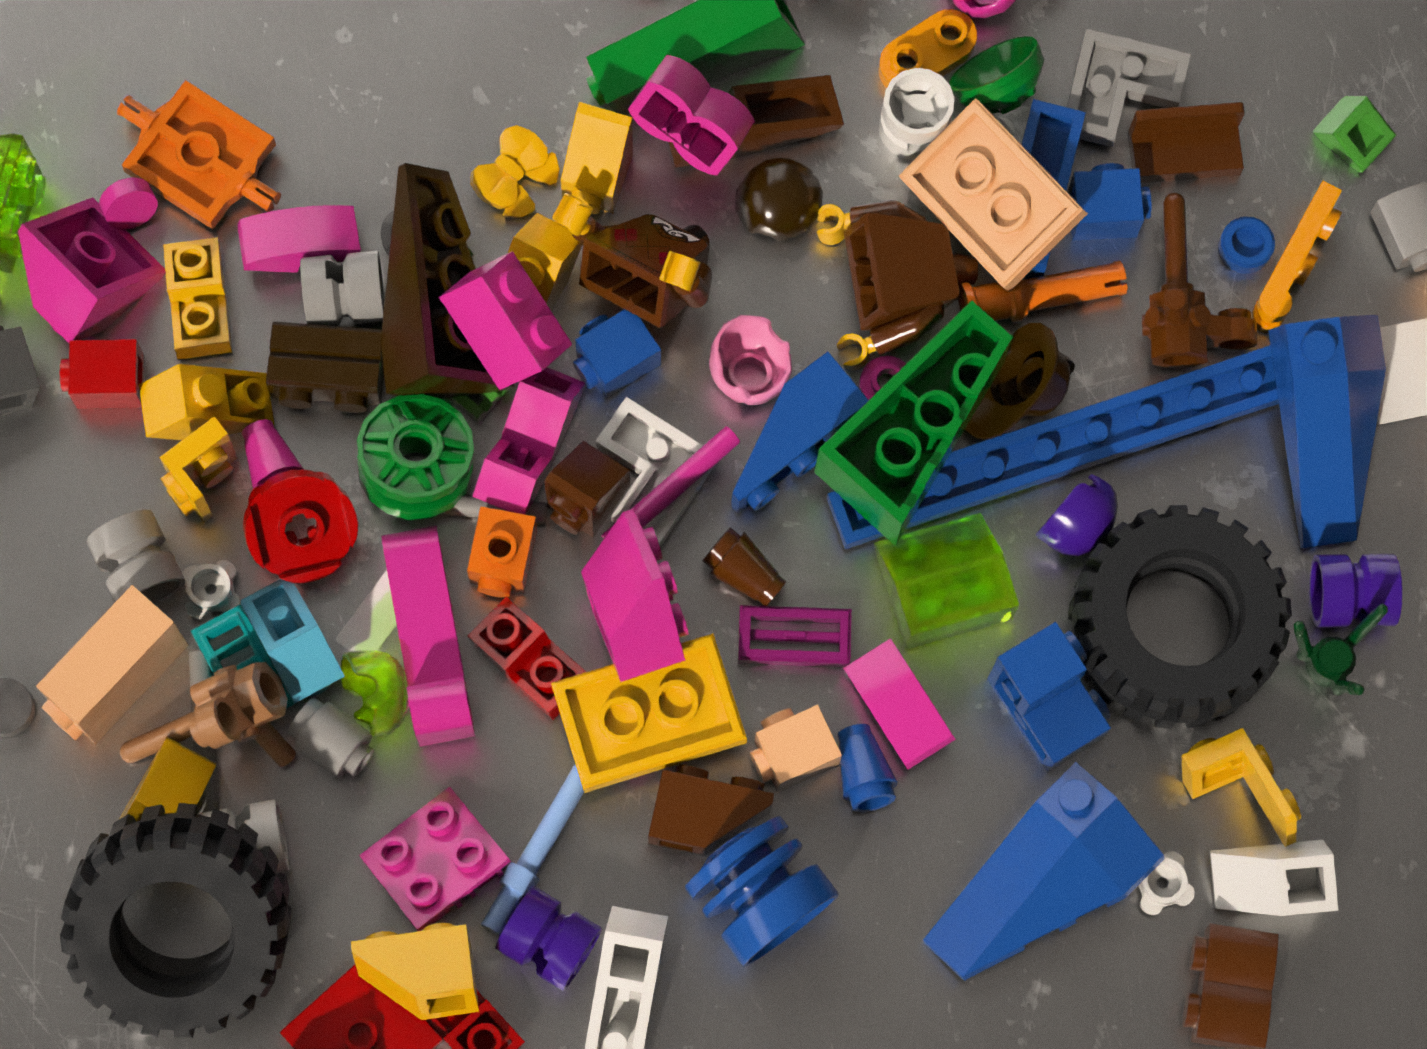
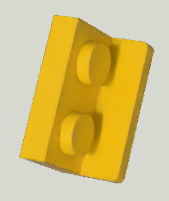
(195, 461)

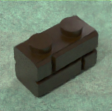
(325, 365)

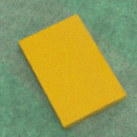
(650, 719)

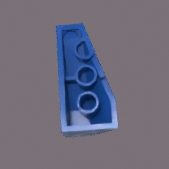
(1329, 411)
(1053, 867)

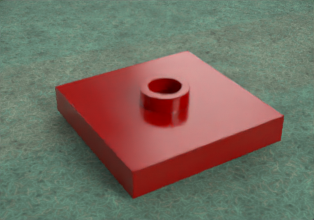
(358, 1017)

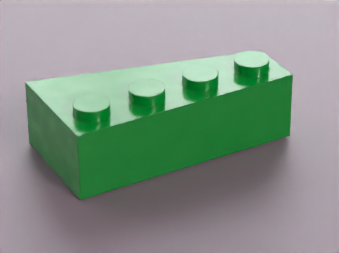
(908, 429)

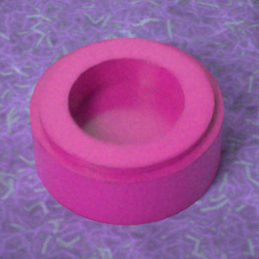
(128, 203)

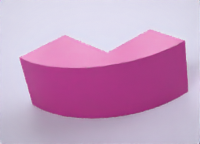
(529, 441)

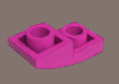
(282, 237)
(899, 704)

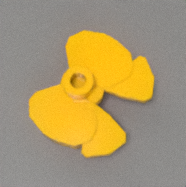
(520, 155)

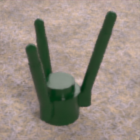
(1334, 657)

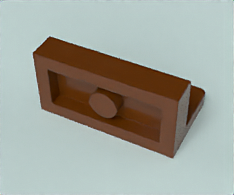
(1187, 142)

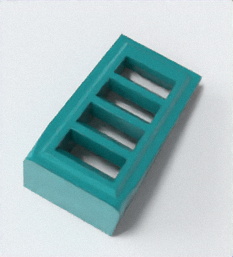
(224, 623)

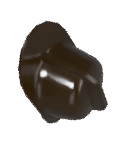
(1027, 385)

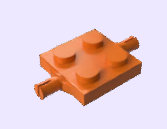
(199, 154)

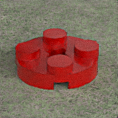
(274, 506)

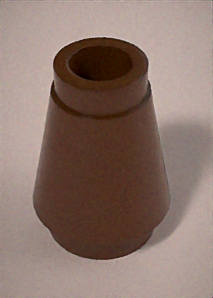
(744, 567)

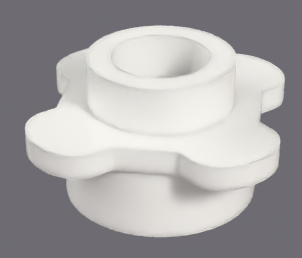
(201, 576)
(1177, 889)

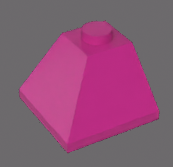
(84, 269)

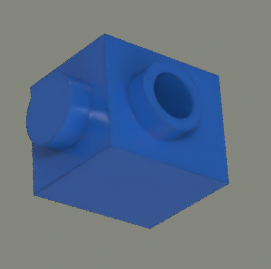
(1112, 200)
(615, 352)

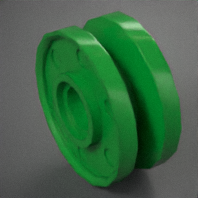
(412, 426)

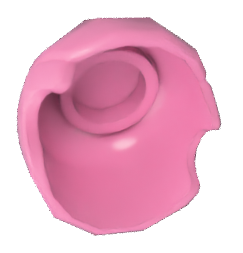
(750, 360)

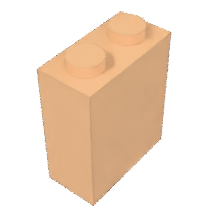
(111, 666)

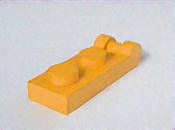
(1296, 260)

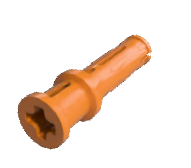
(1045, 291)

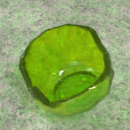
(381, 685)

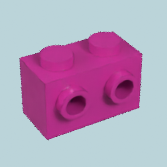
(505, 320)

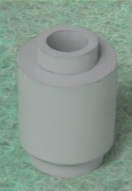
(331, 738)

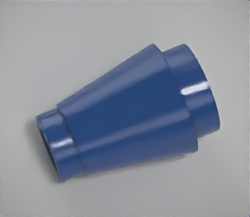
(864, 770)

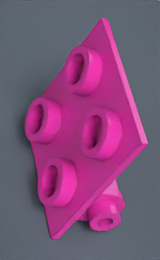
(435, 859)

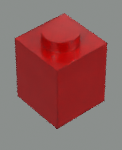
(103, 373)

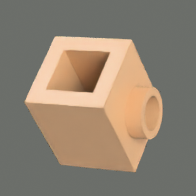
(794, 747)

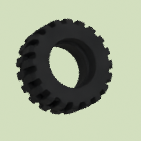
(1223, 561)
(163, 989)

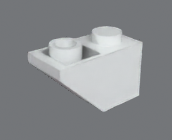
(1275, 879)

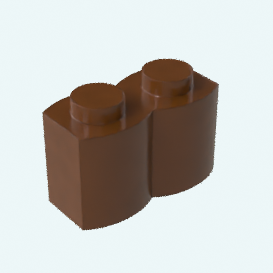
(1232, 987)

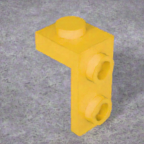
(1231, 757)

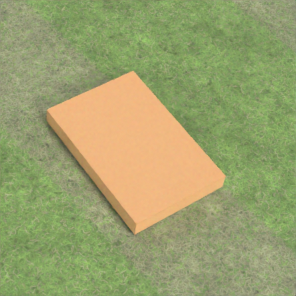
(992, 195)

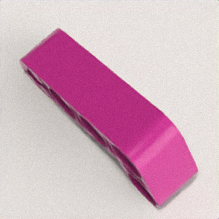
(427, 636)

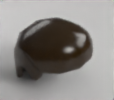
(779, 199)

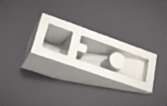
(626, 979)

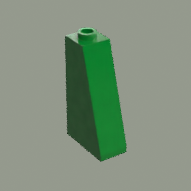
(708, 34)

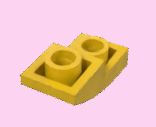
(197, 298)

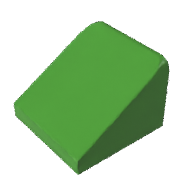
(1355, 131)

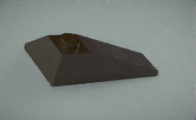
(427, 257)

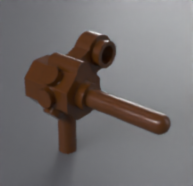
(1178, 314)

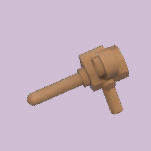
(227, 709)

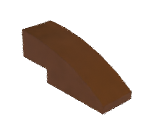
(783, 113)

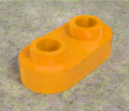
(928, 46)

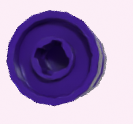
(1352, 590)
(548, 938)

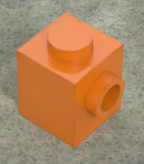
(501, 552)

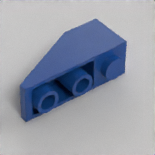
(802, 420)

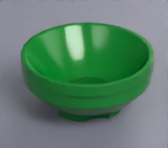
(1000, 75)

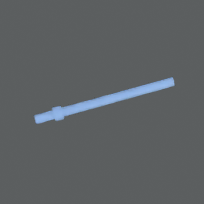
(522, 876)

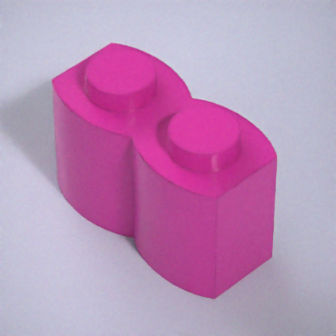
(685, 110)

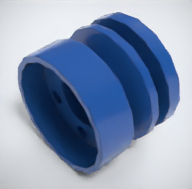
(761, 890)

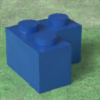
(1046, 698)

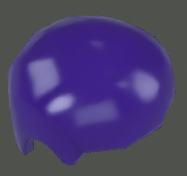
(1081, 519)

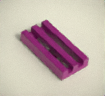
(794, 657)

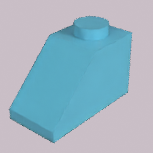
(292, 639)

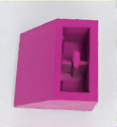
(633, 599)

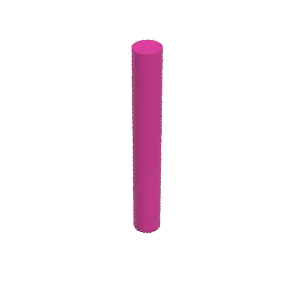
(684, 476)

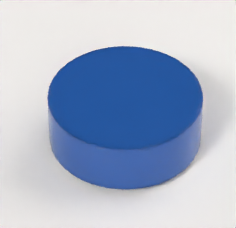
(1246, 245)

